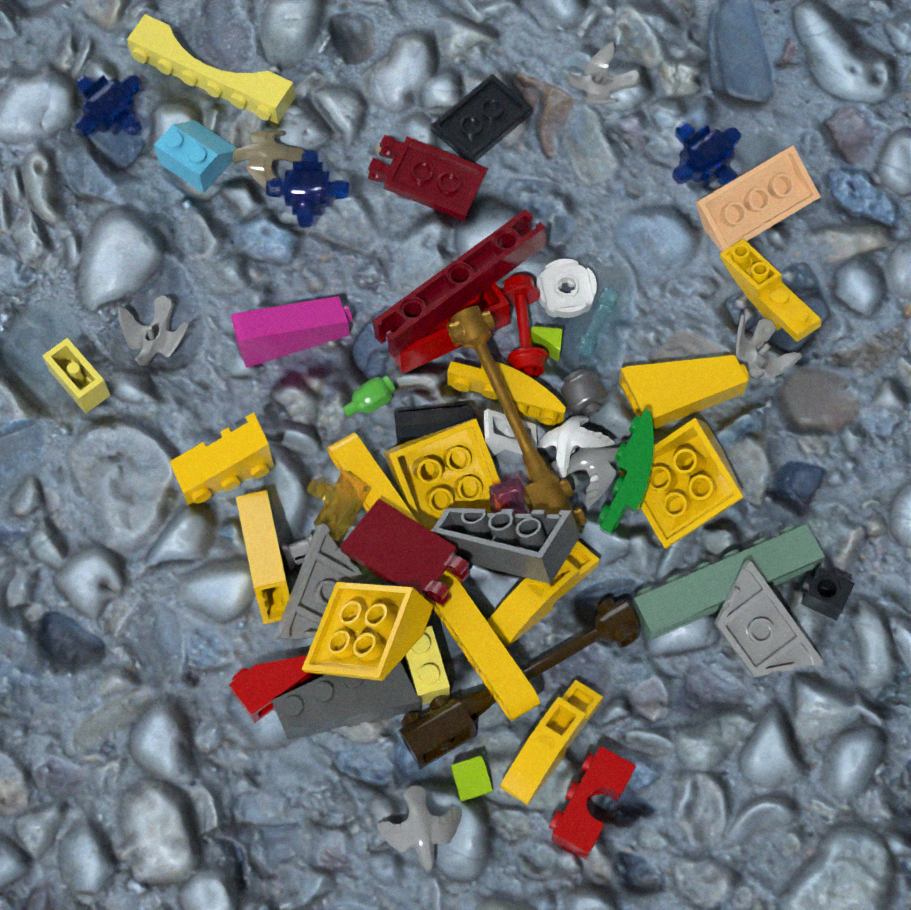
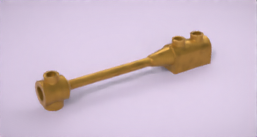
(545, 489)

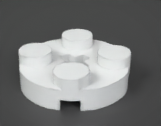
(566, 304)

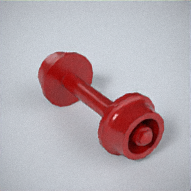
(520, 292)

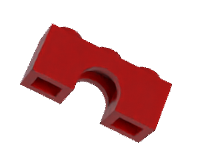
(604, 775)

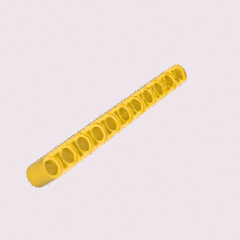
(460, 614)

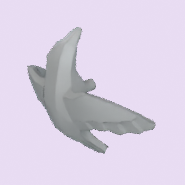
(598, 82)
(155, 337)
(754, 351)
(598, 467)
(421, 828)

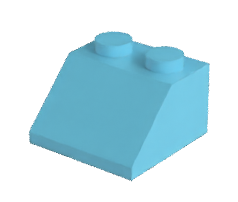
(194, 153)

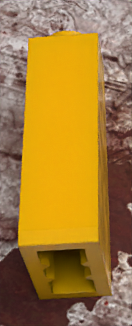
(682, 387)
(264, 555)

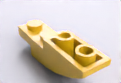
(766, 291)
(528, 395)
(536, 599)
(550, 741)

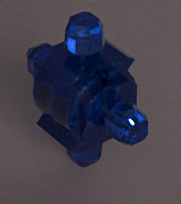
(108, 105)
(706, 154)
(307, 188)

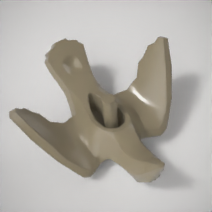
(263, 152)

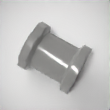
(296, 552)

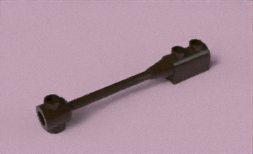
(452, 720)

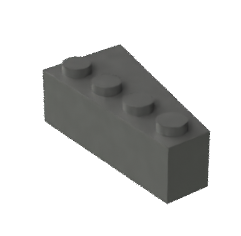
(511, 542)
(343, 702)

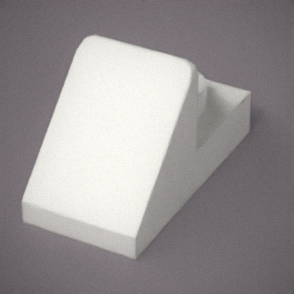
(500, 435)

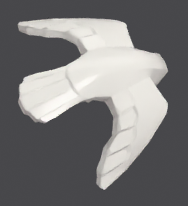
(568, 437)

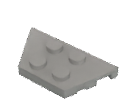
(314, 585)
(762, 628)

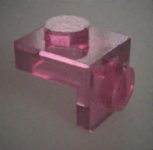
(507, 496)

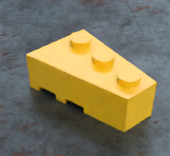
(223, 463)

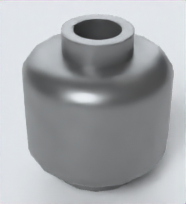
(583, 392)

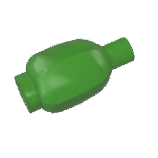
(370, 396)

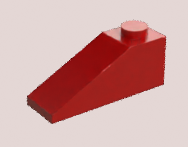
(266, 681)

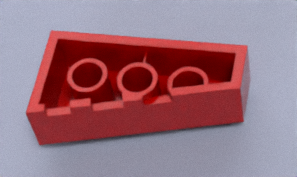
(438, 342)

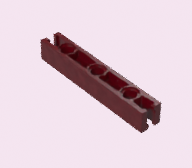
(443, 294)

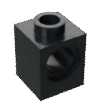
(838, 586)

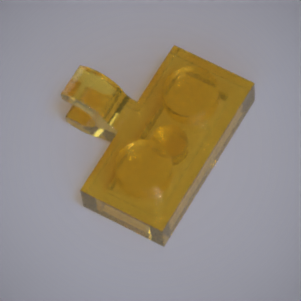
(341, 502)

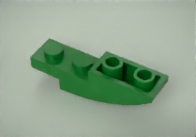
(637, 462)

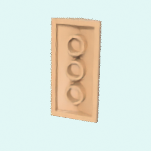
(757, 199)

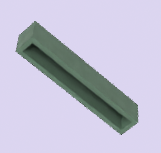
(706, 589)

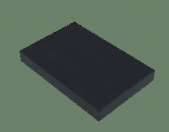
(481, 119)

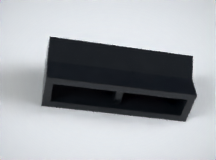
(421, 421)

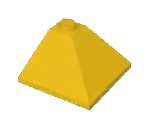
(443, 472)
(688, 483)
(367, 630)

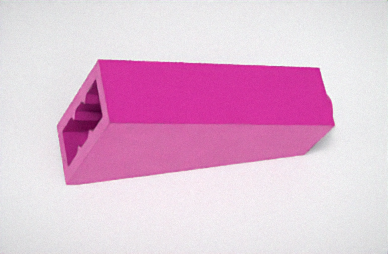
(289, 328)

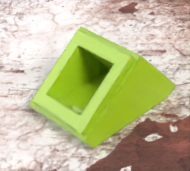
(547, 339)
(471, 778)

